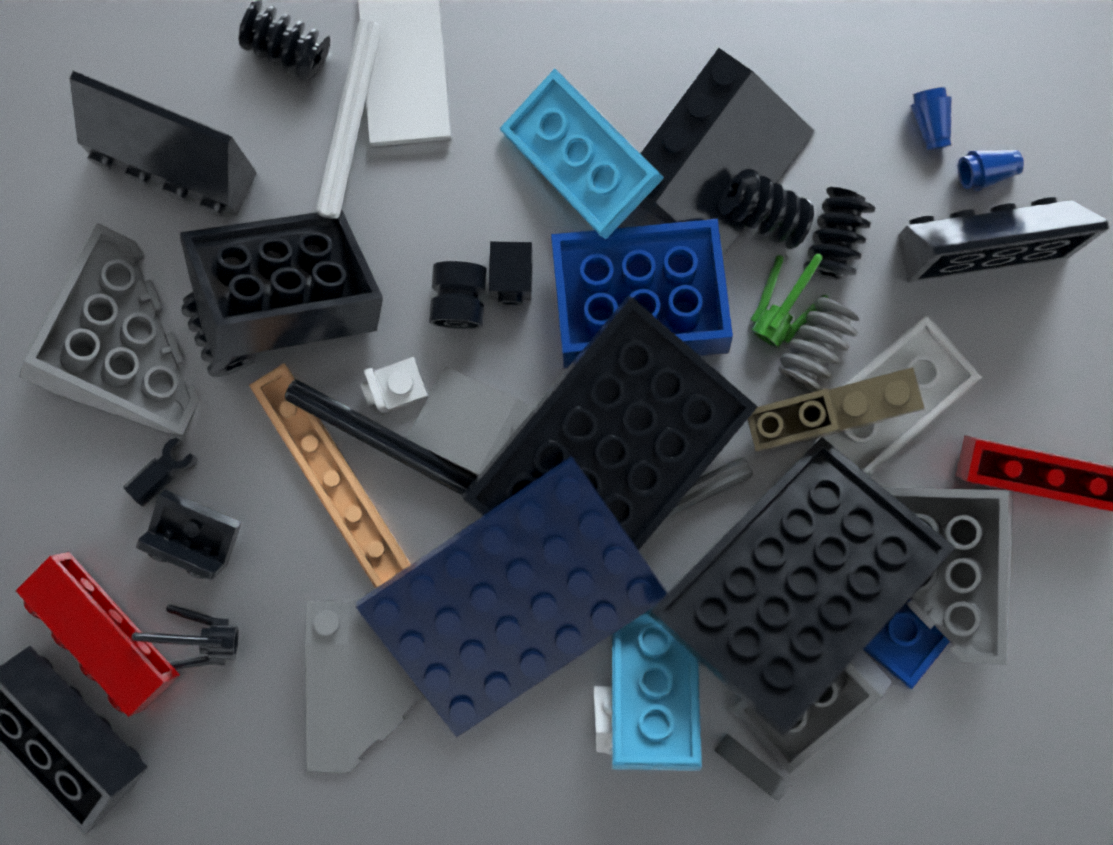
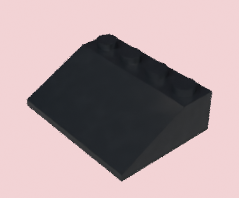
(712, 134)
(159, 146)
(997, 239)
(280, 283)

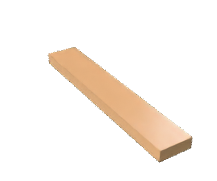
(331, 479)

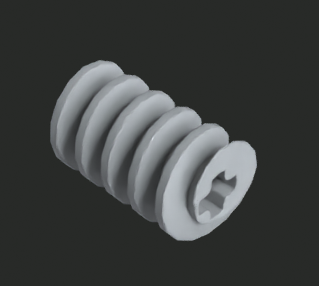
(817, 343)

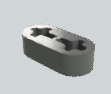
(752, 767)

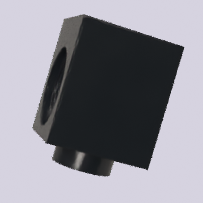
(510, 272)

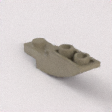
(835, 410)

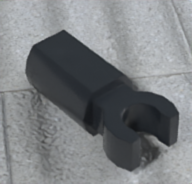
(158, 473)

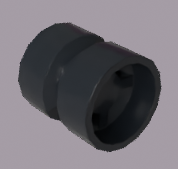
(458, 293)

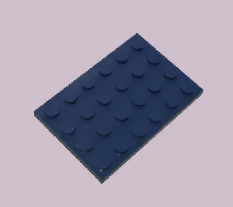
(512, 597)

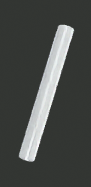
(348, 119)

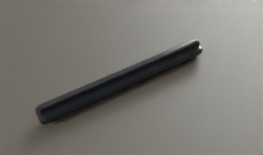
(379, 437)

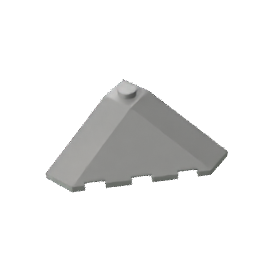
(109, 343)
(972, 586)
(351, 687)

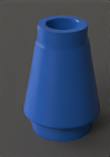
(933, 117)
(986, 168)

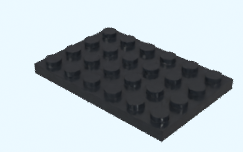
(633, 416)
(801, 584)

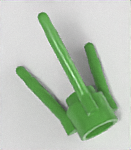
(774, 324)

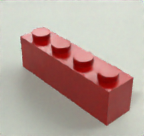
(1036, 473)
(96, 633)

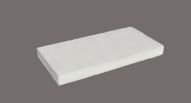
(408, 76)
(941, 377)

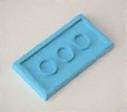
(581, 153)
(654, 700)

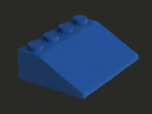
(664, 267)

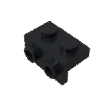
(189, 536)

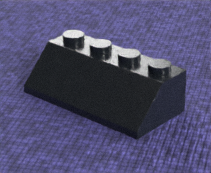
(63, 741)

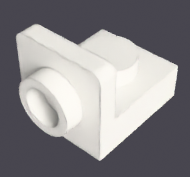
(394, 386)

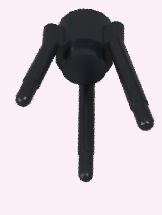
(218, 641)

